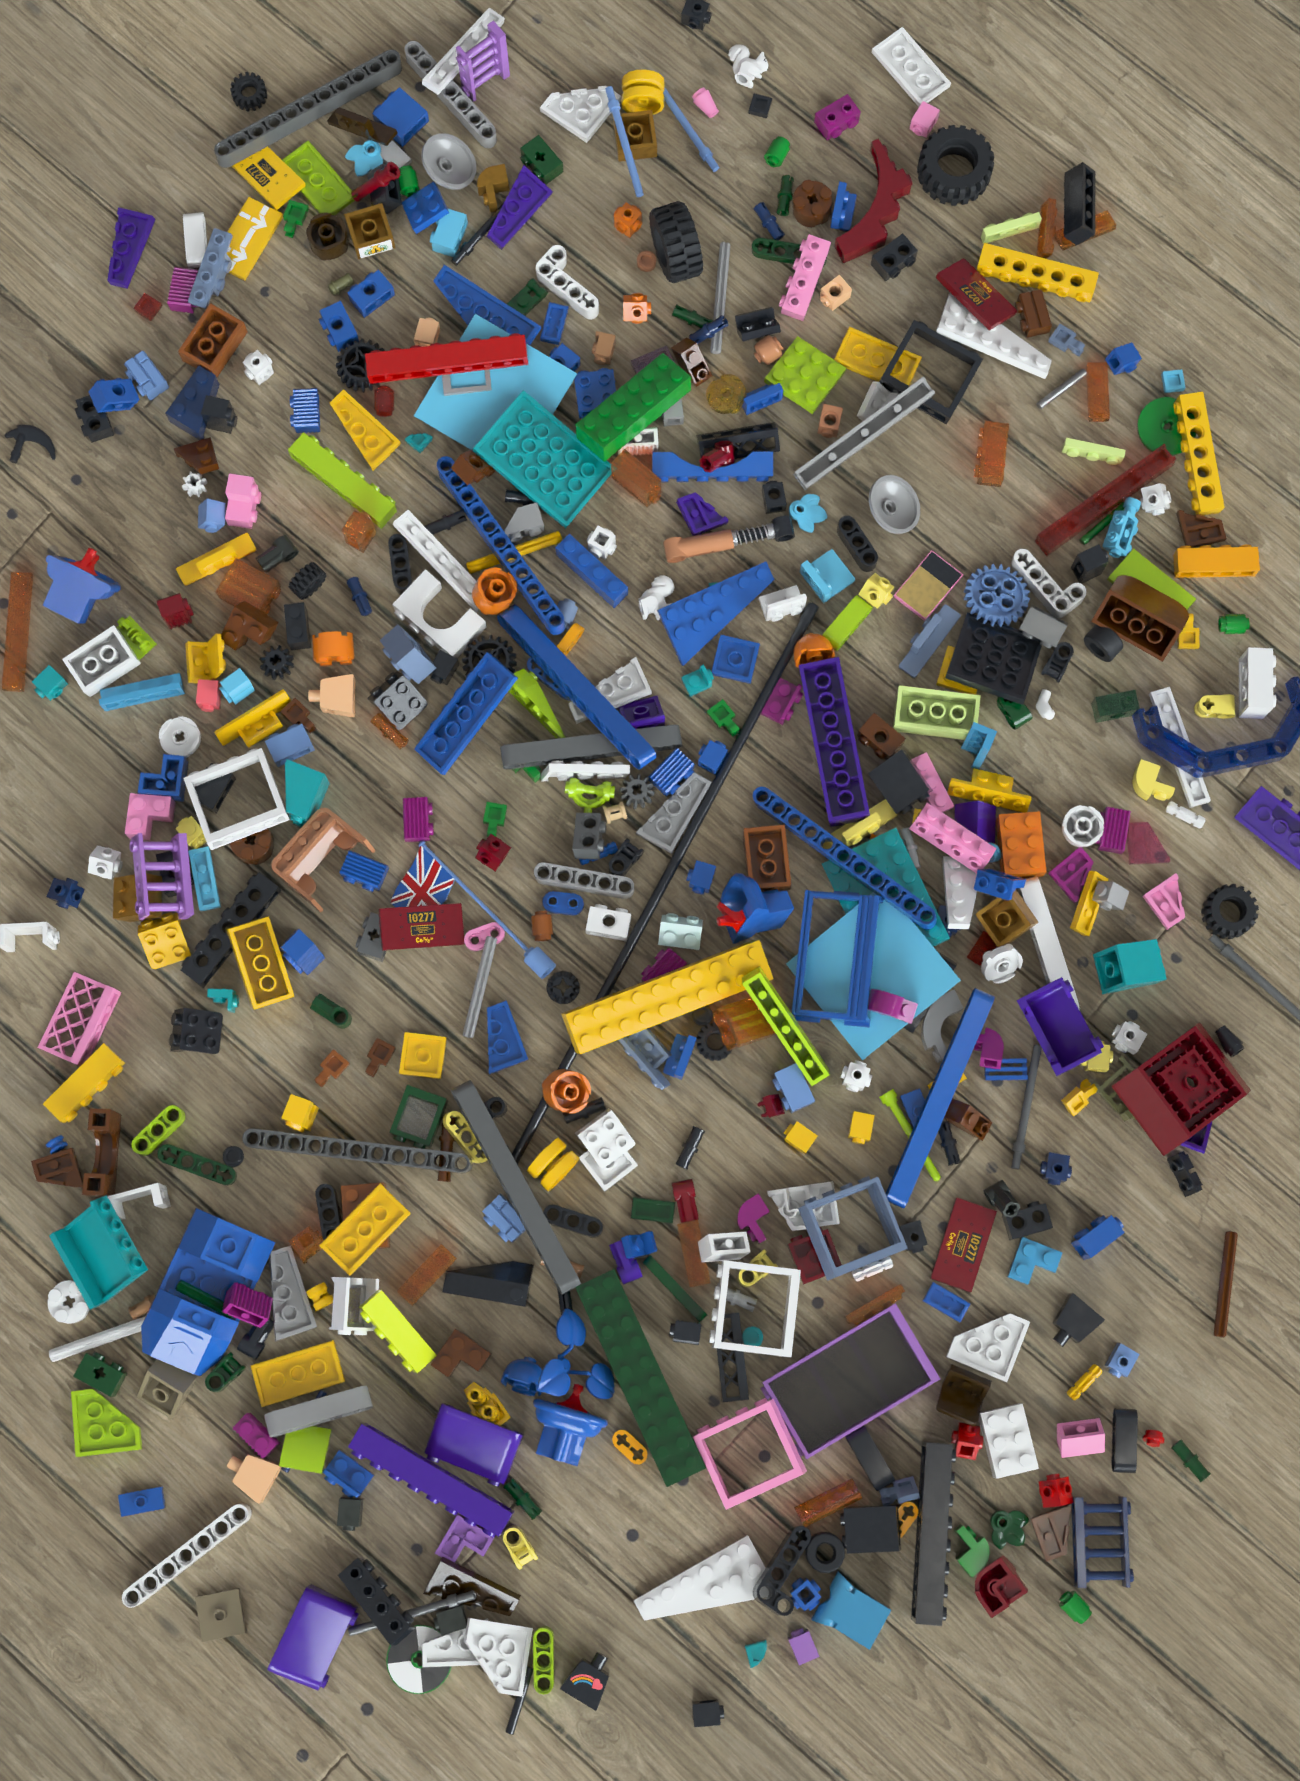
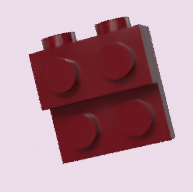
(807, 1259)

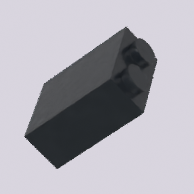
(900, 782)
(871, 1529)

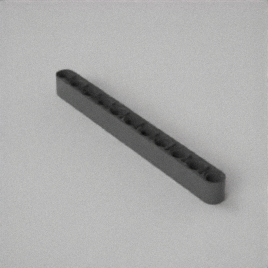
(308, 108)
(347, 1147)
(516, 1187)

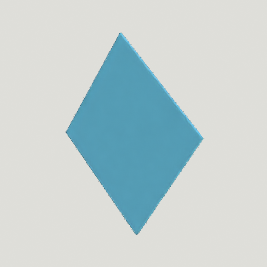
(471, 415)
(901, 966)

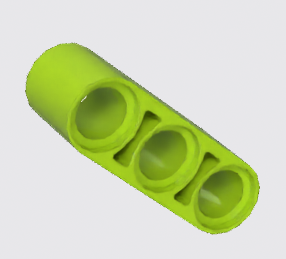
(847, 622)
(148, 1132)
(540, 1670)

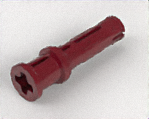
(380, 179)

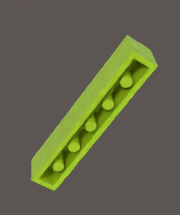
(342, 480)
(785, 1026)

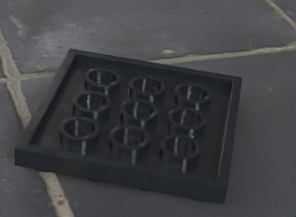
(994, 659)

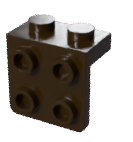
(962, 1395)

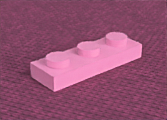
(938, 797)

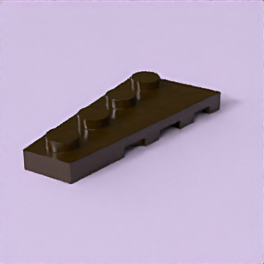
(454, 1578)

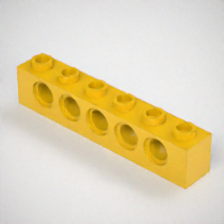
(1046, 268)
(1195, 404)

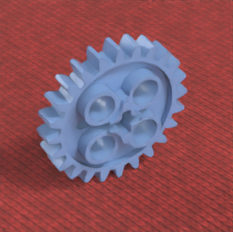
(996, 595)

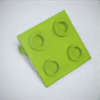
(135, 636)

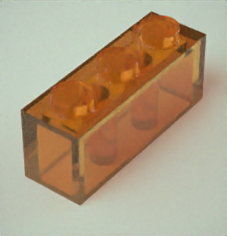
(991, 453)

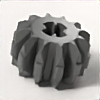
(628, 791)

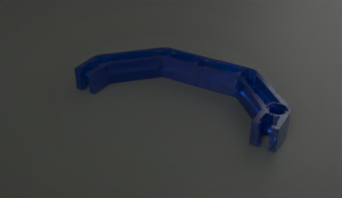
(1186, 755)

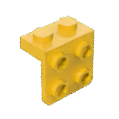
(205, 659)
(163, 940)

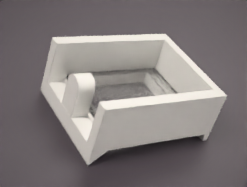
(348, 1296)

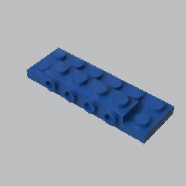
(465, 713)

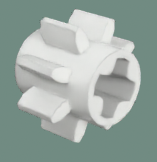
(200, 482)

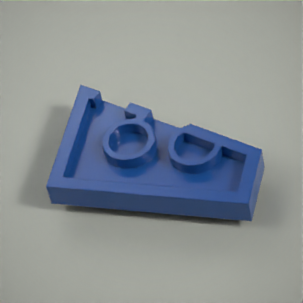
(504, 1041)

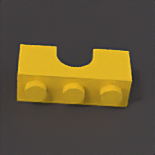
(299, 1113)

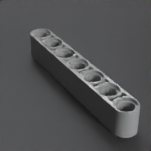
(455, 101)

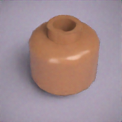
(768, 350)

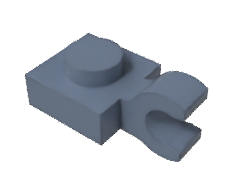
(1065, 338)
(902, 1490)

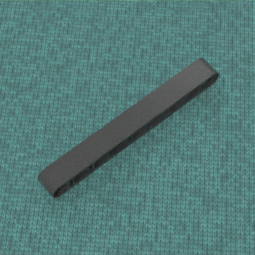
(582, 747)

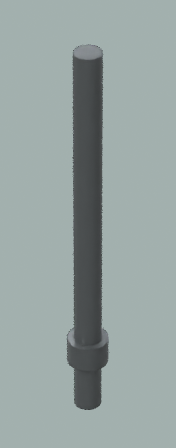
(1227, 951)
(1019, 1146)
(451, 1601)

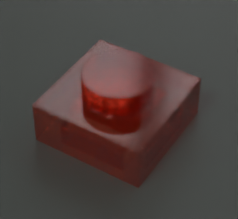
(147, 307)

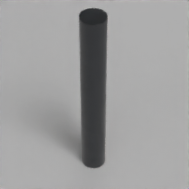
(518, 1704)

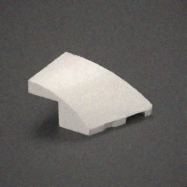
(792, 1198)

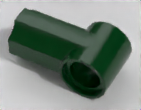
(330, 1011)

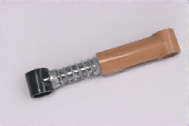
(680, 548)

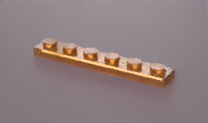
(17, 631)

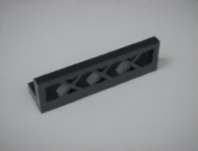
(742, 435)
(739, 1361)

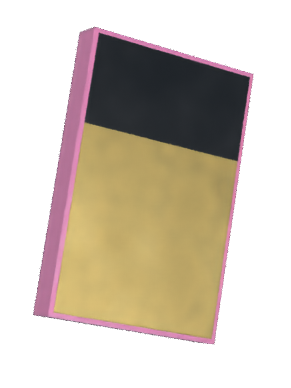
(928, 585)

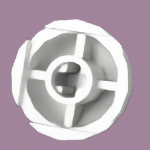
(1082, 826)

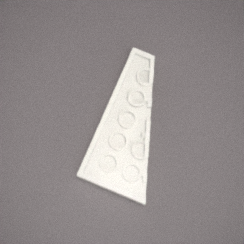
(999, 342)
(714, 1582)

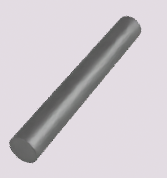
(1061, 389)

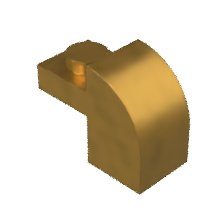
(492, 181)

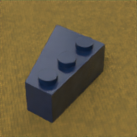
(187, 407)

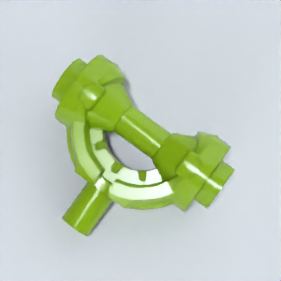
(576, 789)

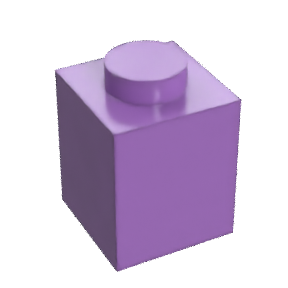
(803, 1646)

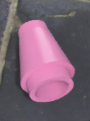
(705, 102)

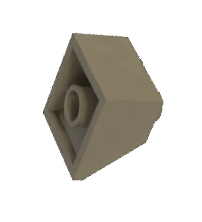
(166, 1388)

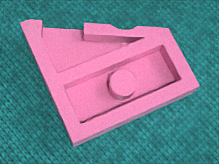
(1166, 902)

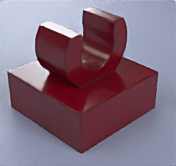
(773, 1106)

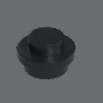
(702, 1015)
(233, 1156)

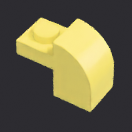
(1145, 782)

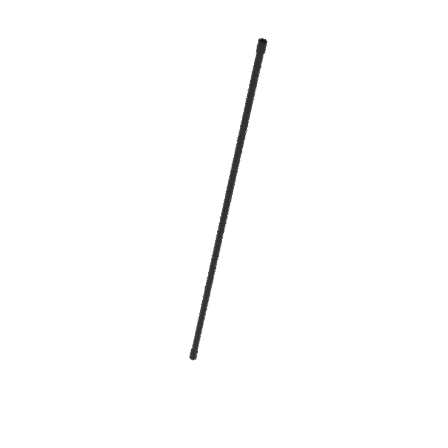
(805, 619)

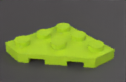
(101, 1426)

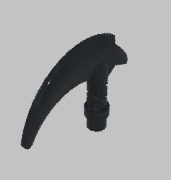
(29, 433)

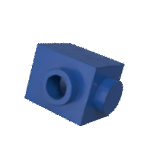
(1123, 359)
(712, 756)
(701, 877)

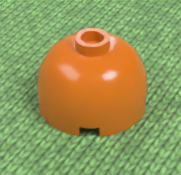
(812, 649)

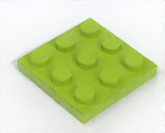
(805, 374)

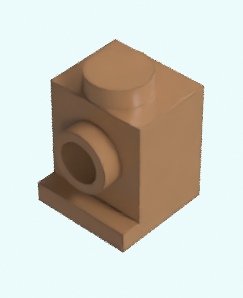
(603, 348)

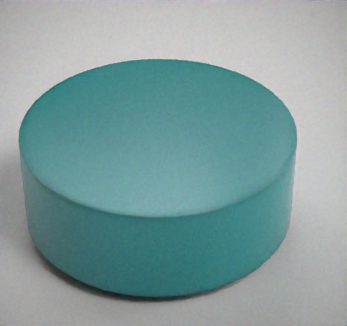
(752, 1336)

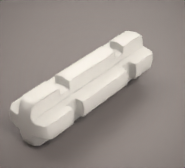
(1185, 814)
(872, 1269)

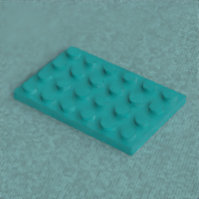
(543, 459)
(891, 857)

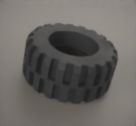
(957, 142)
(676, 242)

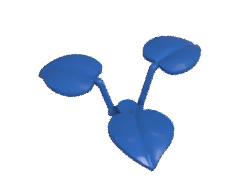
(556, 1372)

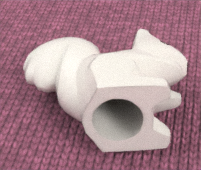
(746, 68)
(654, 598)

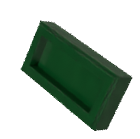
(652, 1210)

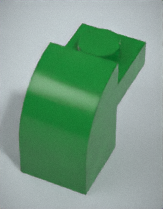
(977, 1553)

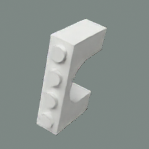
(450, 640)

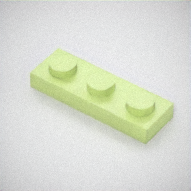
(1011, 227)
(1093, 451)

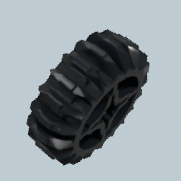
(345, 371)
(497, 647)

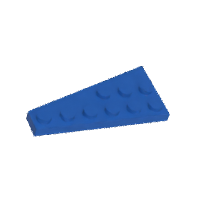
(471, 300)
(704, 614)

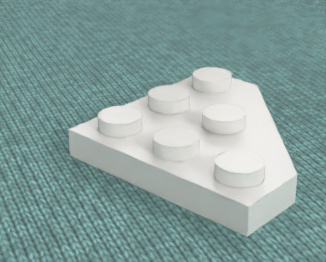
(579, 111)
(991, 1346)
(500, 1652)

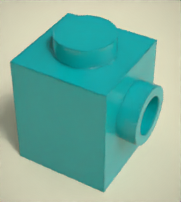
(49, 683)

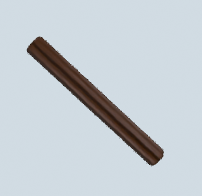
(1225, 1284)

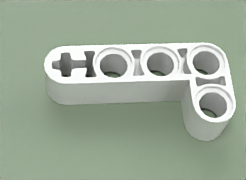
(569, 287)
(1045, 581)

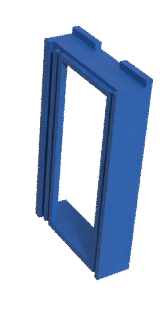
(861, 963)

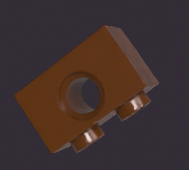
(877, 726)

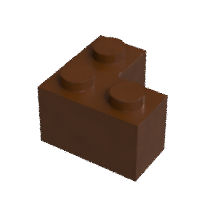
(247, 623)
(458, 1349)

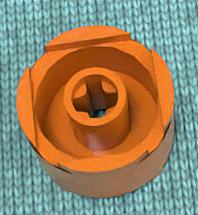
(494, 591)
(333, 647)
(576, 1096)

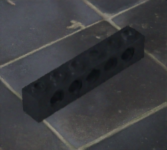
(216, 958)

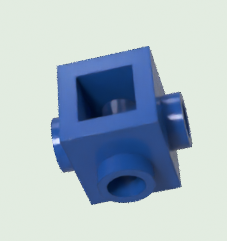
(813, 1597)

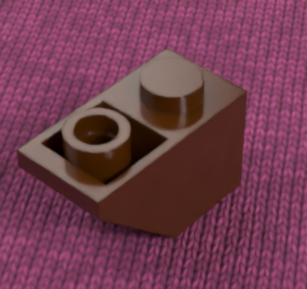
(691, 361)
(967, 1119)

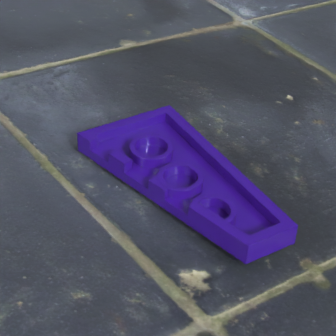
(520, 205)
(130, 239)

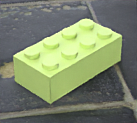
(935, 712)

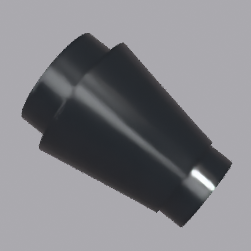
(1230, 1042)

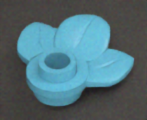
(363, 159)
(810, 513)

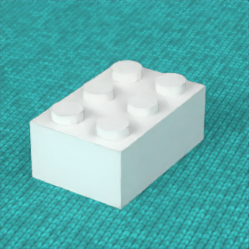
(101, 661)
(1256, 683)
(1008, 1441)

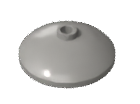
(448, 161)
(894, 504)

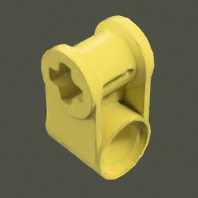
(1219, 706)
(756, 1275)
(519, 1548)

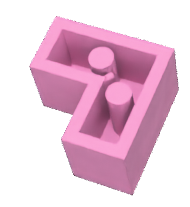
(242, 501)
(144, 810)

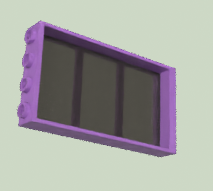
(850, 1381)

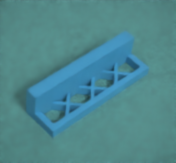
(141, 692)
(979, 742)

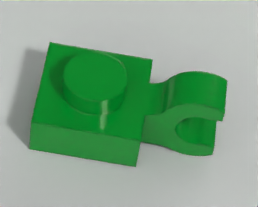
(294, 215)
(722, 716)
(494, 816)

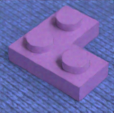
(461, 1535)

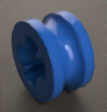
(56, 1144)

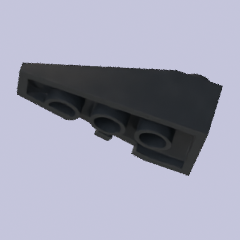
(494, 1282)

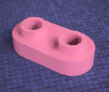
(481, 933)

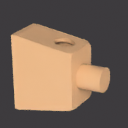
(336, 695)
(254, 1475)

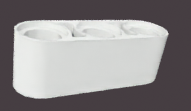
(195, 238)

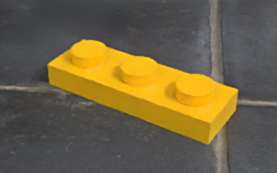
(1087, 908)

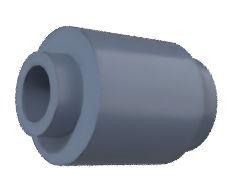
(568, 610)

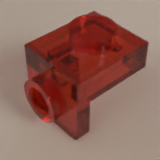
(982, 945)

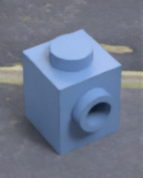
(211, 515)
(1121, 1360)

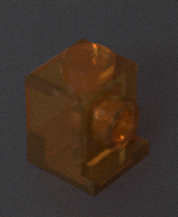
(301, 1242)

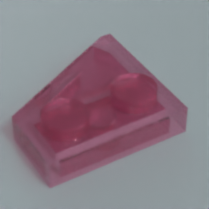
(1144, 845)

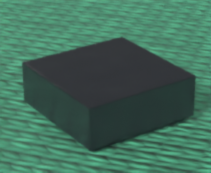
(760, 105)

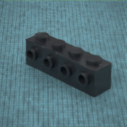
(1079, 203)
(377, 1601)

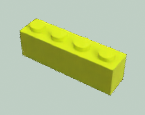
(397, 1331)

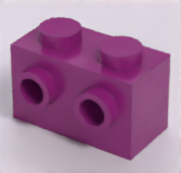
(837, 117)

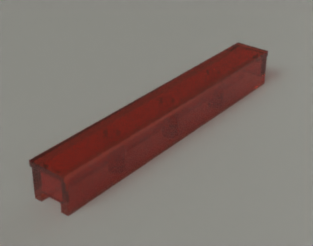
(1105, 500)

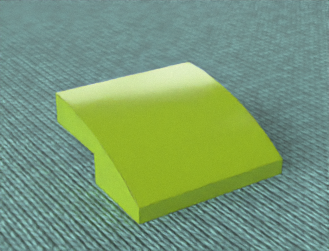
(306, 1449)

